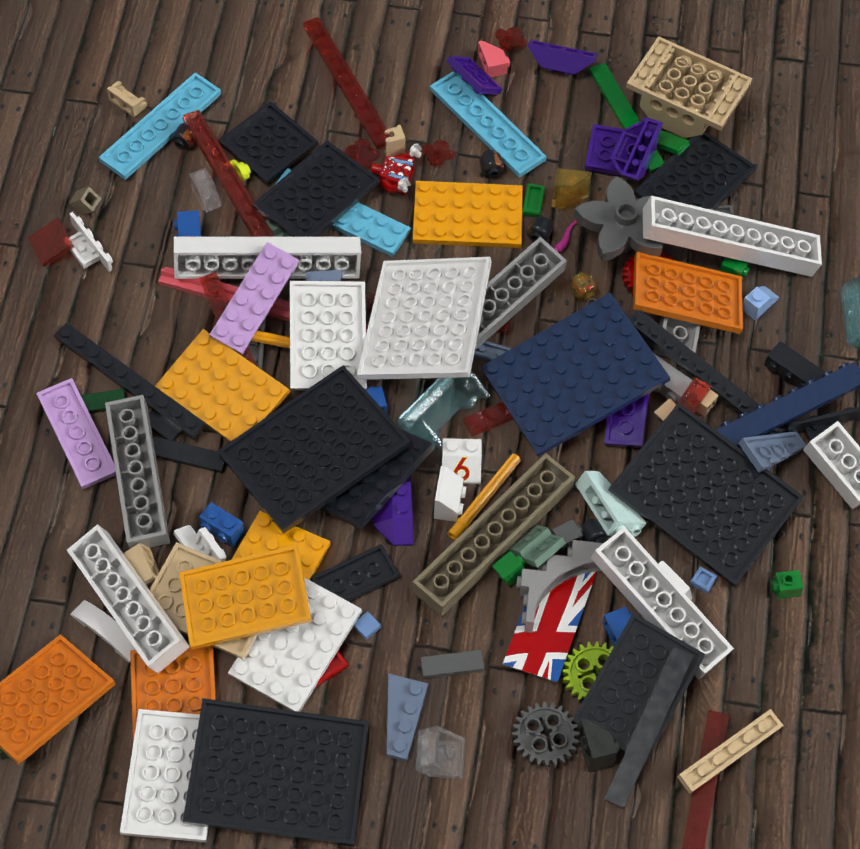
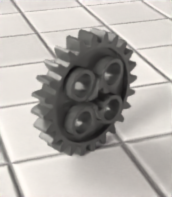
(527, 739)

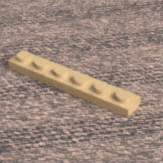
(729, 751)

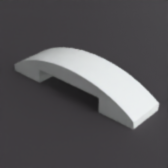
(105, 627)

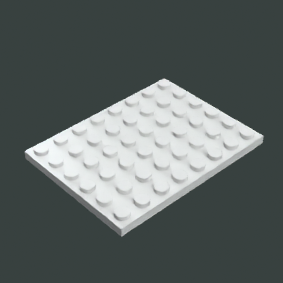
(425, 319)

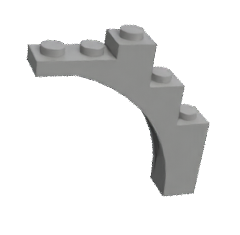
(537, 584)

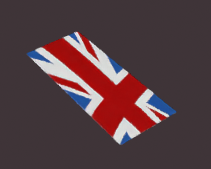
(553, 629)

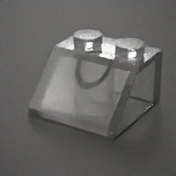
(440, 753)

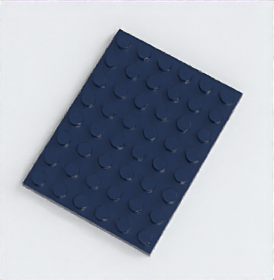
(574, 374)

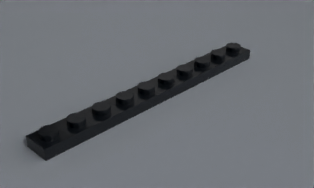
(695, 365)
(129, 380)

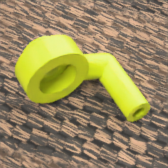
(241, 169)

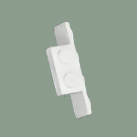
(85, 248)
(201, 542)

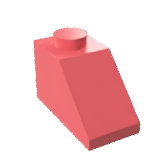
(493, 59)

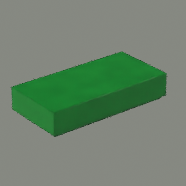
(672, 143)
(533, 200)

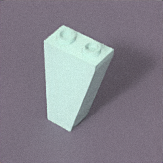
(608, 508)

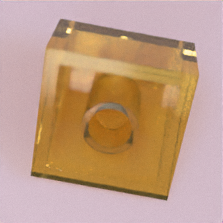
(570, 187)

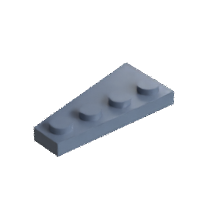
(404, 710)

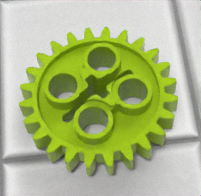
(590, 657)

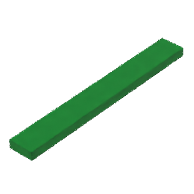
(619, 105)

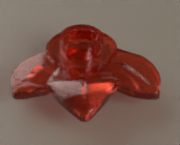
(510, 38)
(438, 152)
(362, 153)

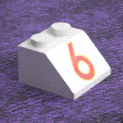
(463, 458)

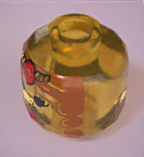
(583, 286)

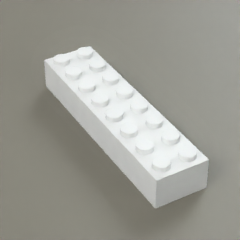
(659, 597)
(128, 599)

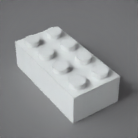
(838, 460)

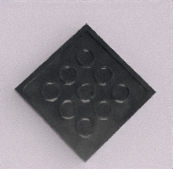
(268, 142)

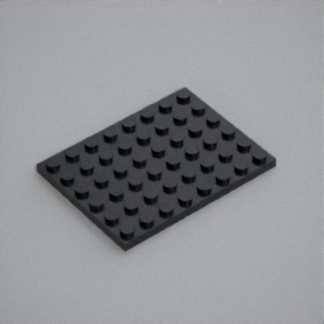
(313, 448)
(705, 494)
(276, 772)

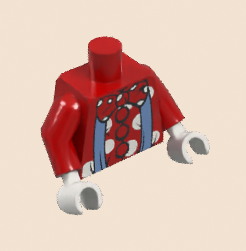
(397, 170)

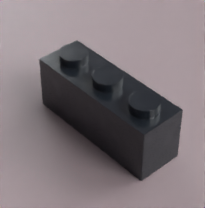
(792, 366)

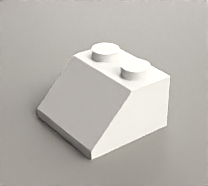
(449, 495)

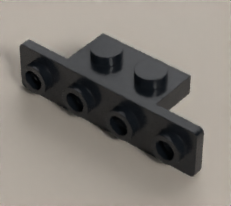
(817, 424)

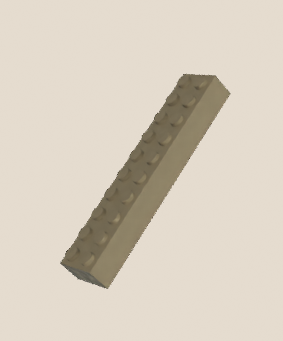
(493, 534)

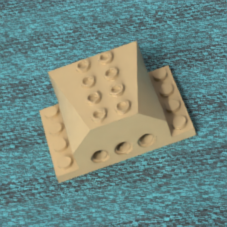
(686, 89)

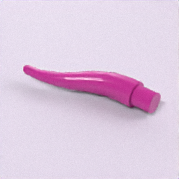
(566, 238)

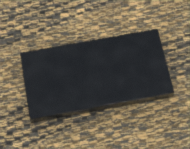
(359, 574)

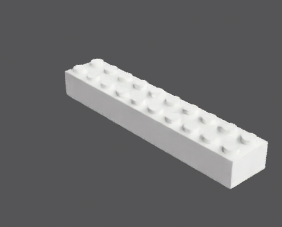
(731, 236)
(235, 255)

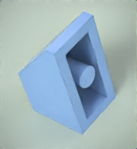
(758, 301)

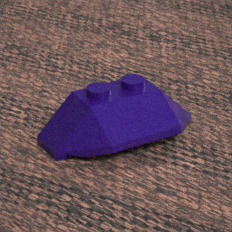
(560, 58)
(636, 148)
(396, 517)

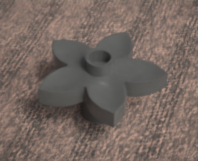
(618, 222)

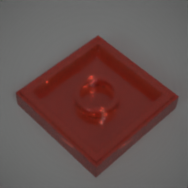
(50, 242)

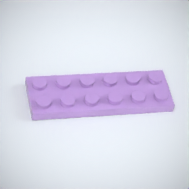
(254, 298)
(77, 433)

